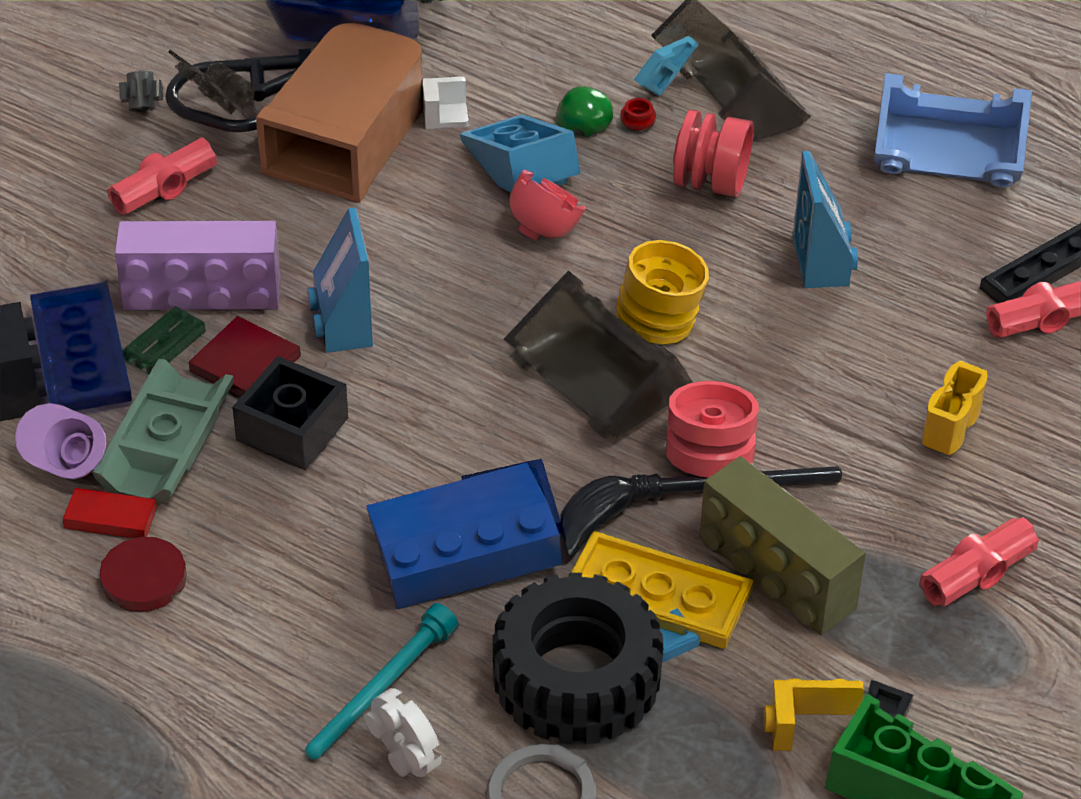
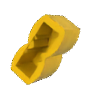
(954, 407)

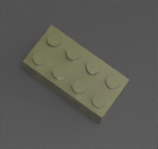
(781, 545)

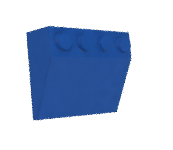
(465, 535)

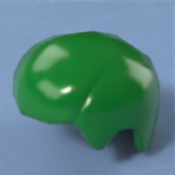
(585, 110)

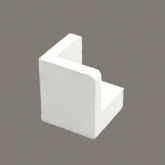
(445, 102)

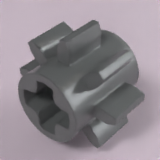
(141, 91)

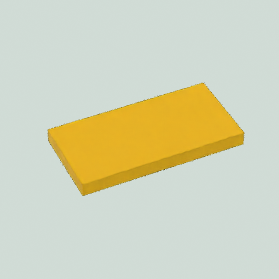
(704, 595)

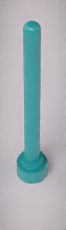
(436, 625)

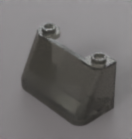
(595, 359)

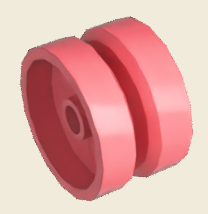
(710, 427)

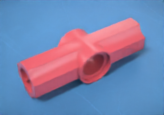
(162, 176)
(1039, 307)
(979, 561)

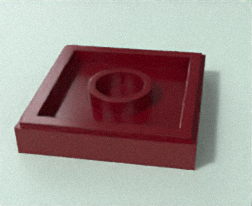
(243, 352)

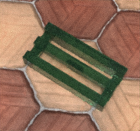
(169, 343)

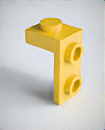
(807, 697)

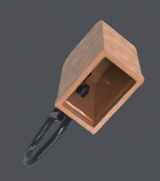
(333, 113)

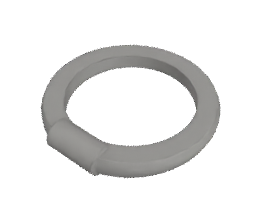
(542, 752)

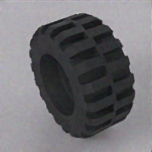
(570, 702)

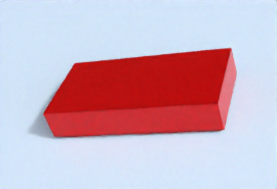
(109, 513)

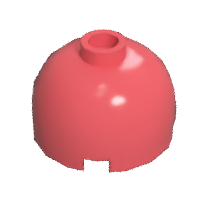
(543, 207)

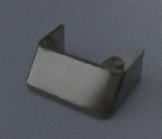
(732, 72)

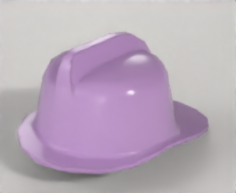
(60, 441)

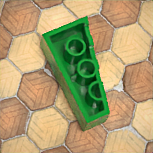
(890, 760)

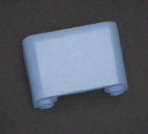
(952, 134)

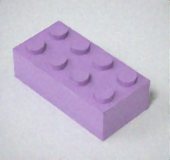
(198, 265)

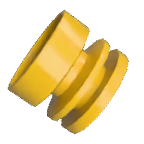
(662, 291)

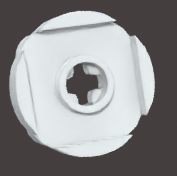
(404, 733)

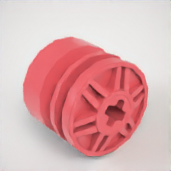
(706, 152)

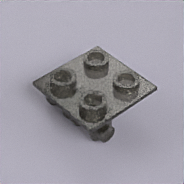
(219, 84)

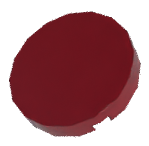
(143, 573)

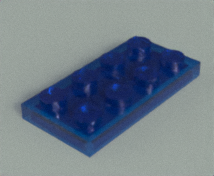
(80, 347)

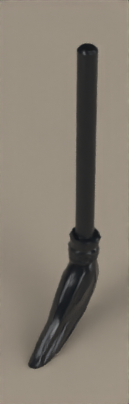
(611, 495)

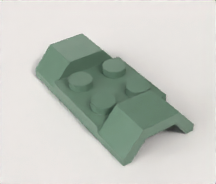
(161, 434)

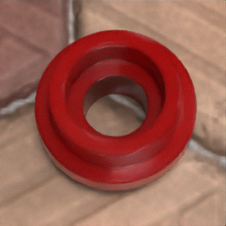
(638, 114)

